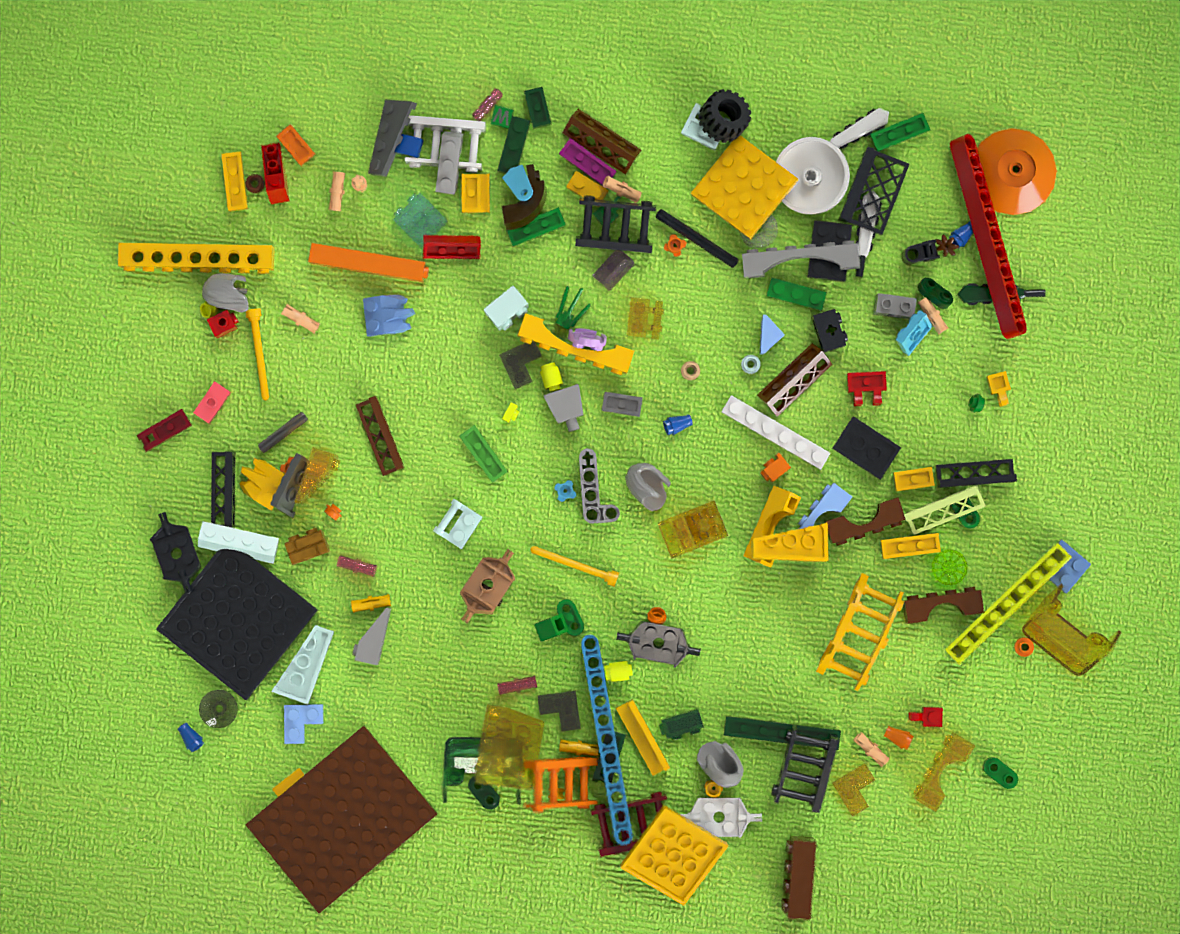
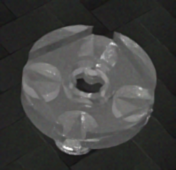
(763, 238)

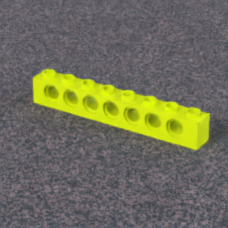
(1008, 603)

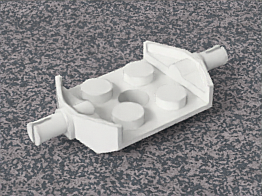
(735, 816)

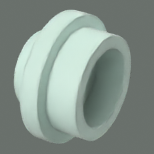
(755, 360)

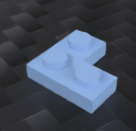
(296, 716)

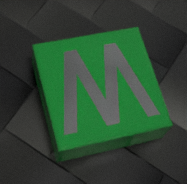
(502, 117)

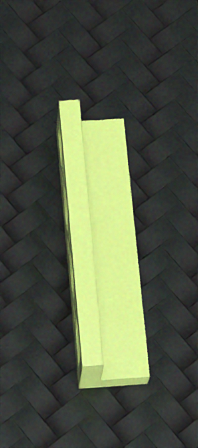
(939, 504)

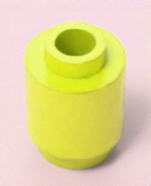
(551, 377)
(618, 671)

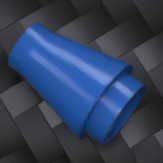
(962, 235)
(676, 424)
(190, 737)

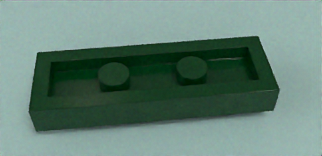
(514, 144)

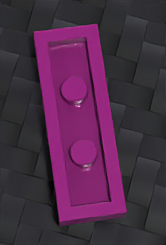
(586, 161)

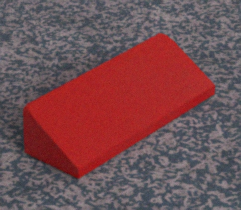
(451, 247)

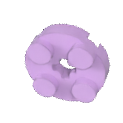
(587, 337)

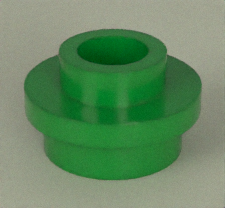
(976, 403)

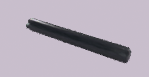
(697, 238)

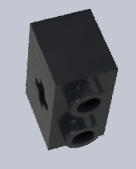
(821, 322)

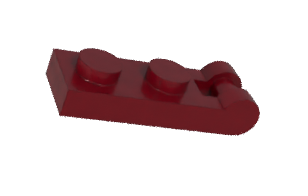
(164, 430)

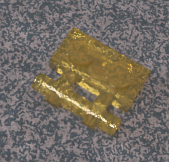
(639, 317)

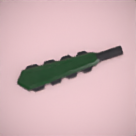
(973, 294)

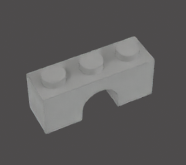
(448, 162)

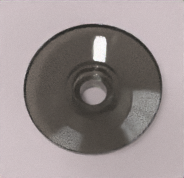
(208, 709)

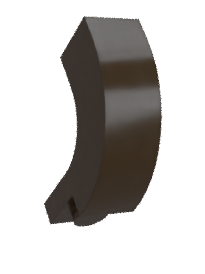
(526, 211)

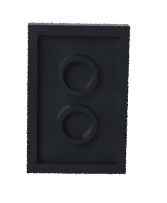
(824, 233)
(866, 448)

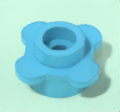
(560, 489)

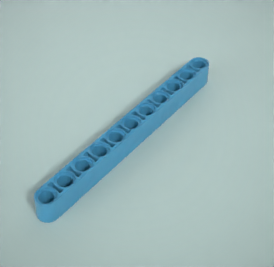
(607, 729)

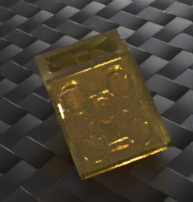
(692, 529)

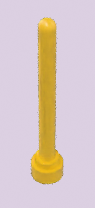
(254, 317)
(610, 577)

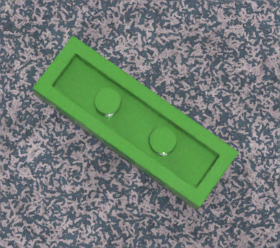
(483, 453)

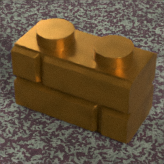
(306, 547)

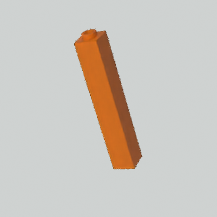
(368, 263)

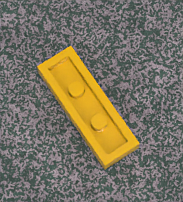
(234, 181)
(910, 546)

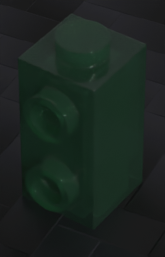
(681, 723)

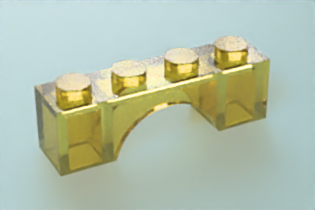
(955, 750)

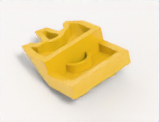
(261, 482)

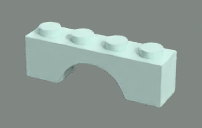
(222, 537)

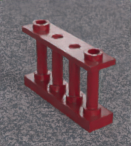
(608, 847)

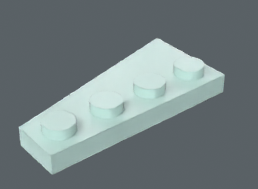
(303, 671)

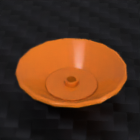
(1031, 185)

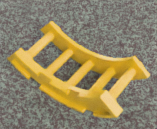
(846, 625)

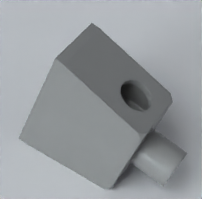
(566, 406)

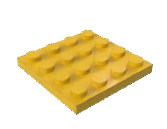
(744, 186)
(674, 855)

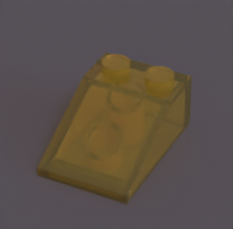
(318, 470)

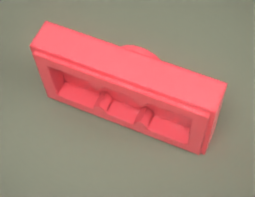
(212, 402)

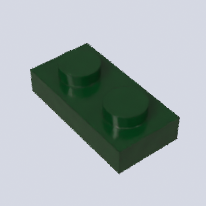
(537, 107)

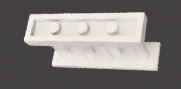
(454, 125)

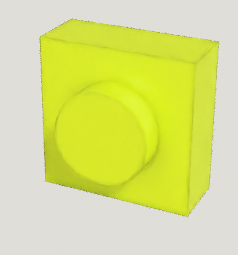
(511, 413)

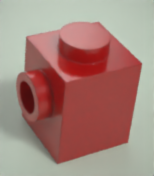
(223, 323)

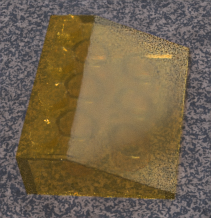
(504, 745)

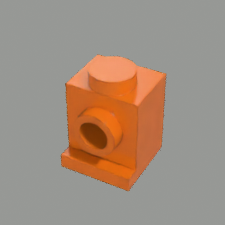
(775, 468)

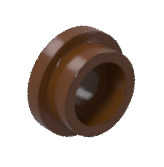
(250, 179)

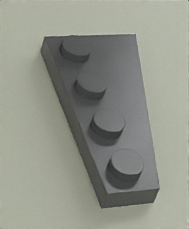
(391, 126)

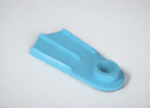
(518, 182)

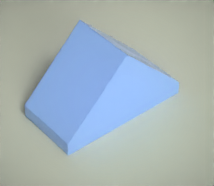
(769, 334)

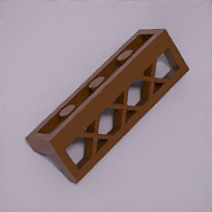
(618, 145)
(793, 376)
(385, 430)

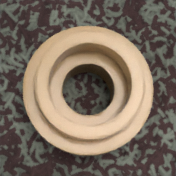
(695, 366)

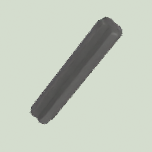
(282, 432)

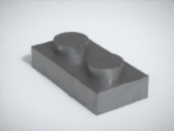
(622, 404)

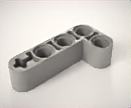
(586, 486)

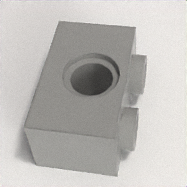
(894, 306)

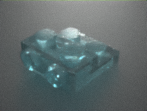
(419, 218)

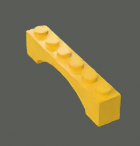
(534, 330)

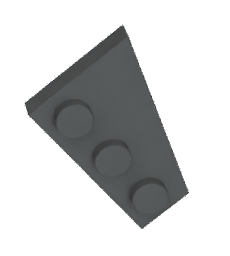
(290, 482)

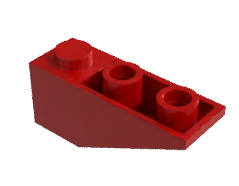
(275, 173)

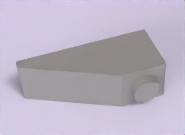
(371, 644)

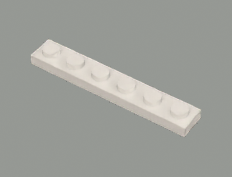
(775, 432)

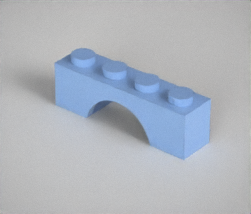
(832, 500)

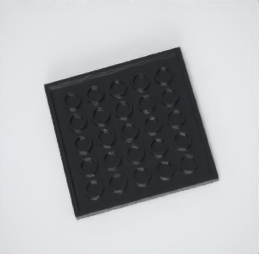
(237, 620)

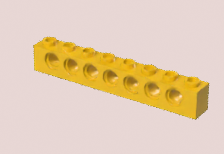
(128, 251)

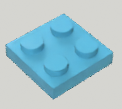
(914, 332)

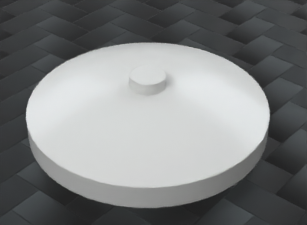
(820, 172)

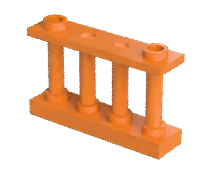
(553, 766)

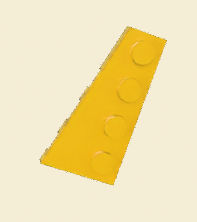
(794, 545)

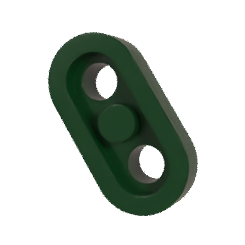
(935, 293)
(482, 793)

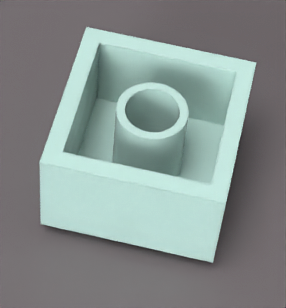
(506, 309)

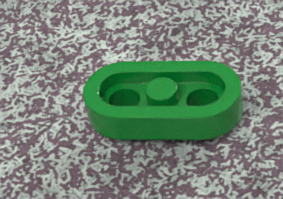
(975, 516)
(571, 617)
(1000, 773)

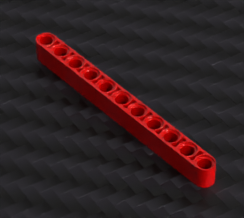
(988, 236)

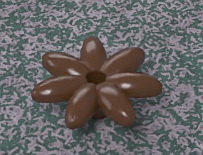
(946, 245)

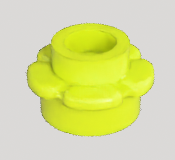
(208, 310)

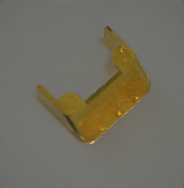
(1063, 640)

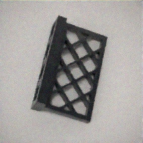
(861, 180)

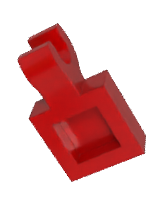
(930, 716)

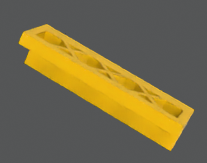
(642, 737)

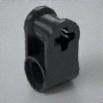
(924, 252)

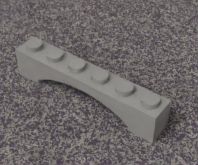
(757, 263)

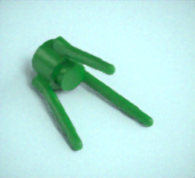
(566, 318)

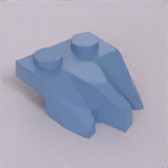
(386, 315)

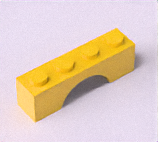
(779, 505)

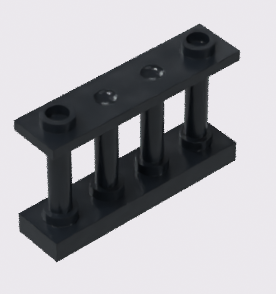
(623, 242)
(819, 781)

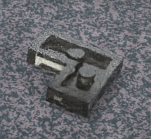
(515, 360)
(565, 704)

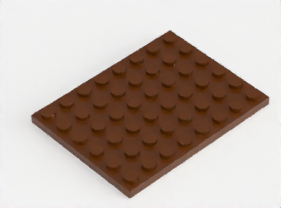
(341, 819)

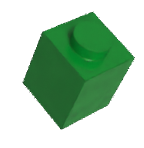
(551, 627)

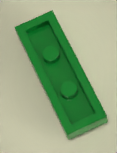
(900, 132)
(539, 226)
(796, 294)

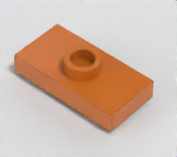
(295, 145)

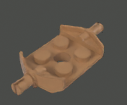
(479, 599)

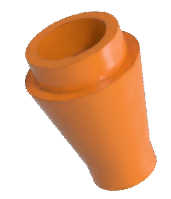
(899, 737)

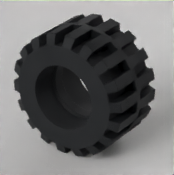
(731, 105)

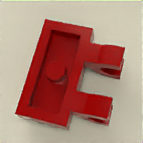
(866, 382)

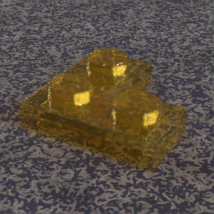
(849, 786)

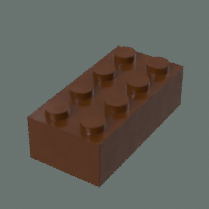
(800, 877)

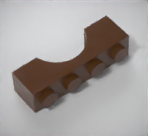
(887, 513)
(918, 609)

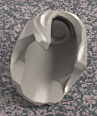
(220, 292)
(647, 485)
(720, 764)

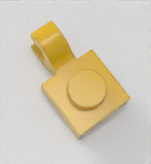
(998, 385)

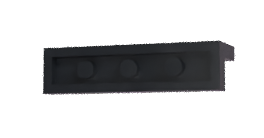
(1011, 477)
(229, 505)

